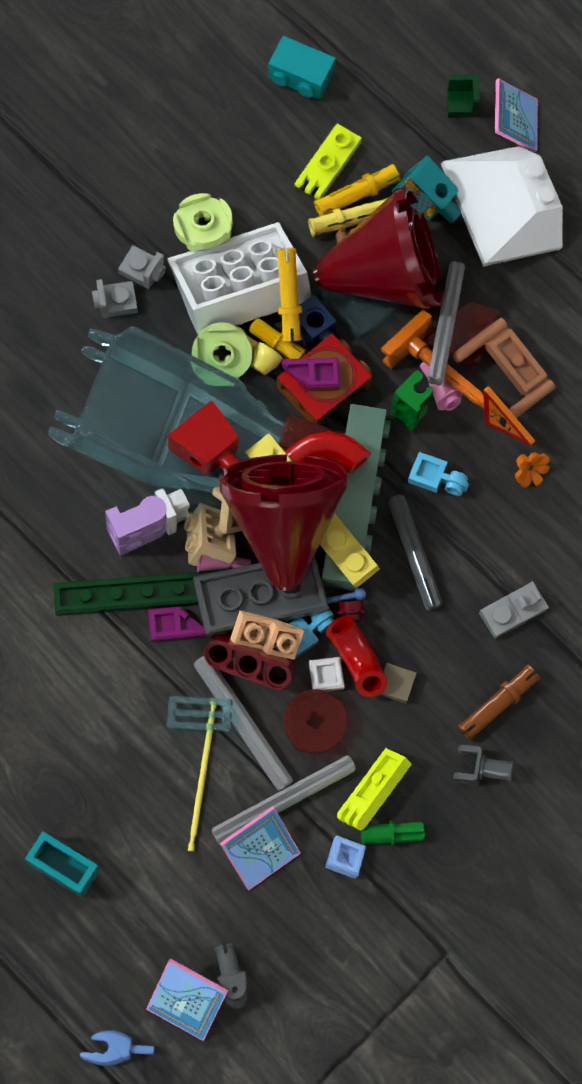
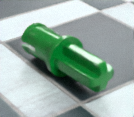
(393, 833)

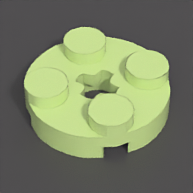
(206, 236)
(233, 339)

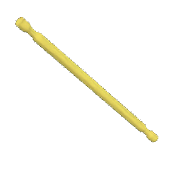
(200, 789)

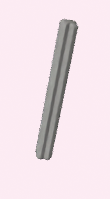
(446, 323)
(245, 726)
(287, 797)

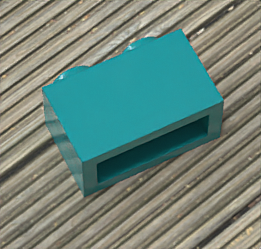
(301, 68)
(62, 864)

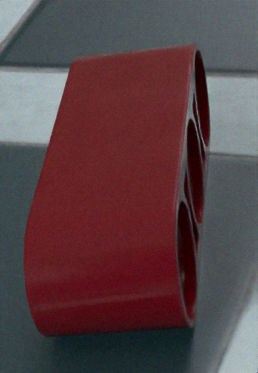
(234, 663)

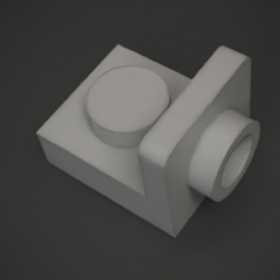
(142, 267)
(115, 299)

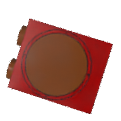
(317, 404)

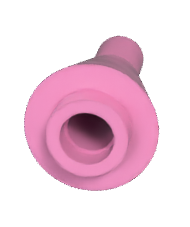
(445, 395)
(208, 564)

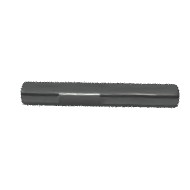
(415, 552)

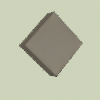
(398, 683)

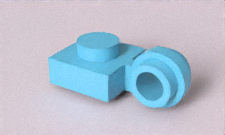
(430, 472)
(309, 640)

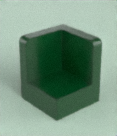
(462, 95)

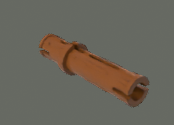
(501, 700)

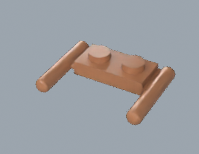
(513, 360)

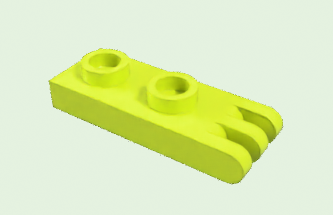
(328, 161)
(374, 789)

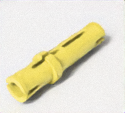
(341, 219)

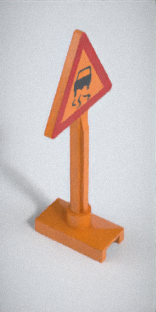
(411, 341)

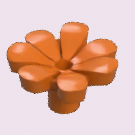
(531, 468)

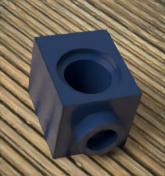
(314, 310)

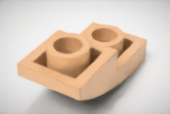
(267, 634)

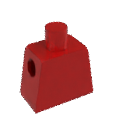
(205, 440)

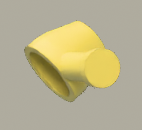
(264, 358)

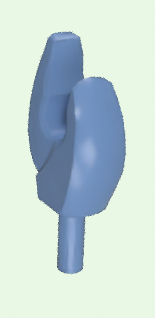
(119, 1049)

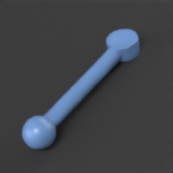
(359, 594)

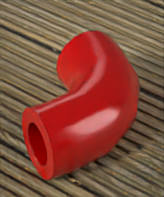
(331, 446)
(357, 656)

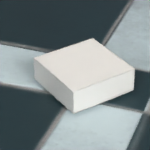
(326, 674)

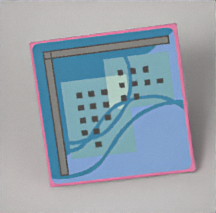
(516, 115)
(260, 848)
(187, 999)

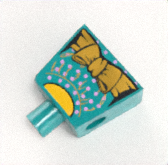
(432, 190)

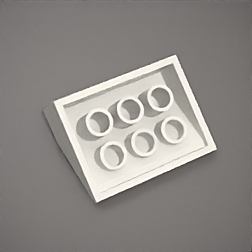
(235, 278)

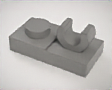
(513, 610)

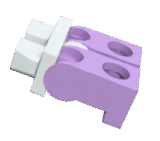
(147, 521)

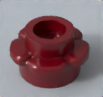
(352, 609)

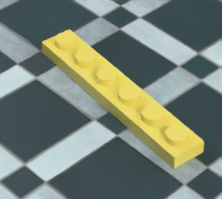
(338, 540)

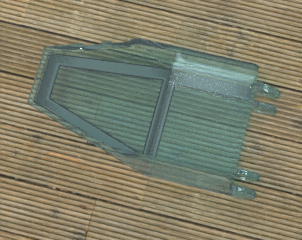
(145, 395)

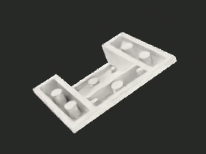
(507, 204)

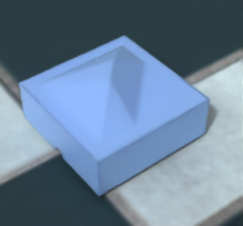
(345, 857)

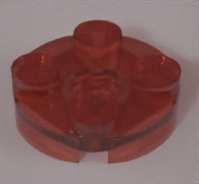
(324, 706)

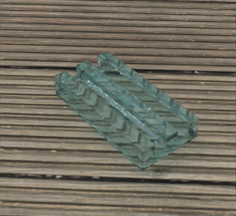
(226, 715)

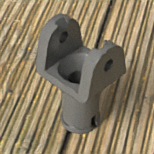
(484, 767)
(231, 976)

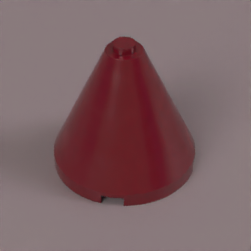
(386, 257)
(284, 510)

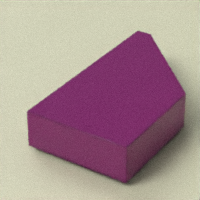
(314, 373)
(173, 624)

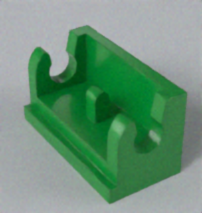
(408, 403)

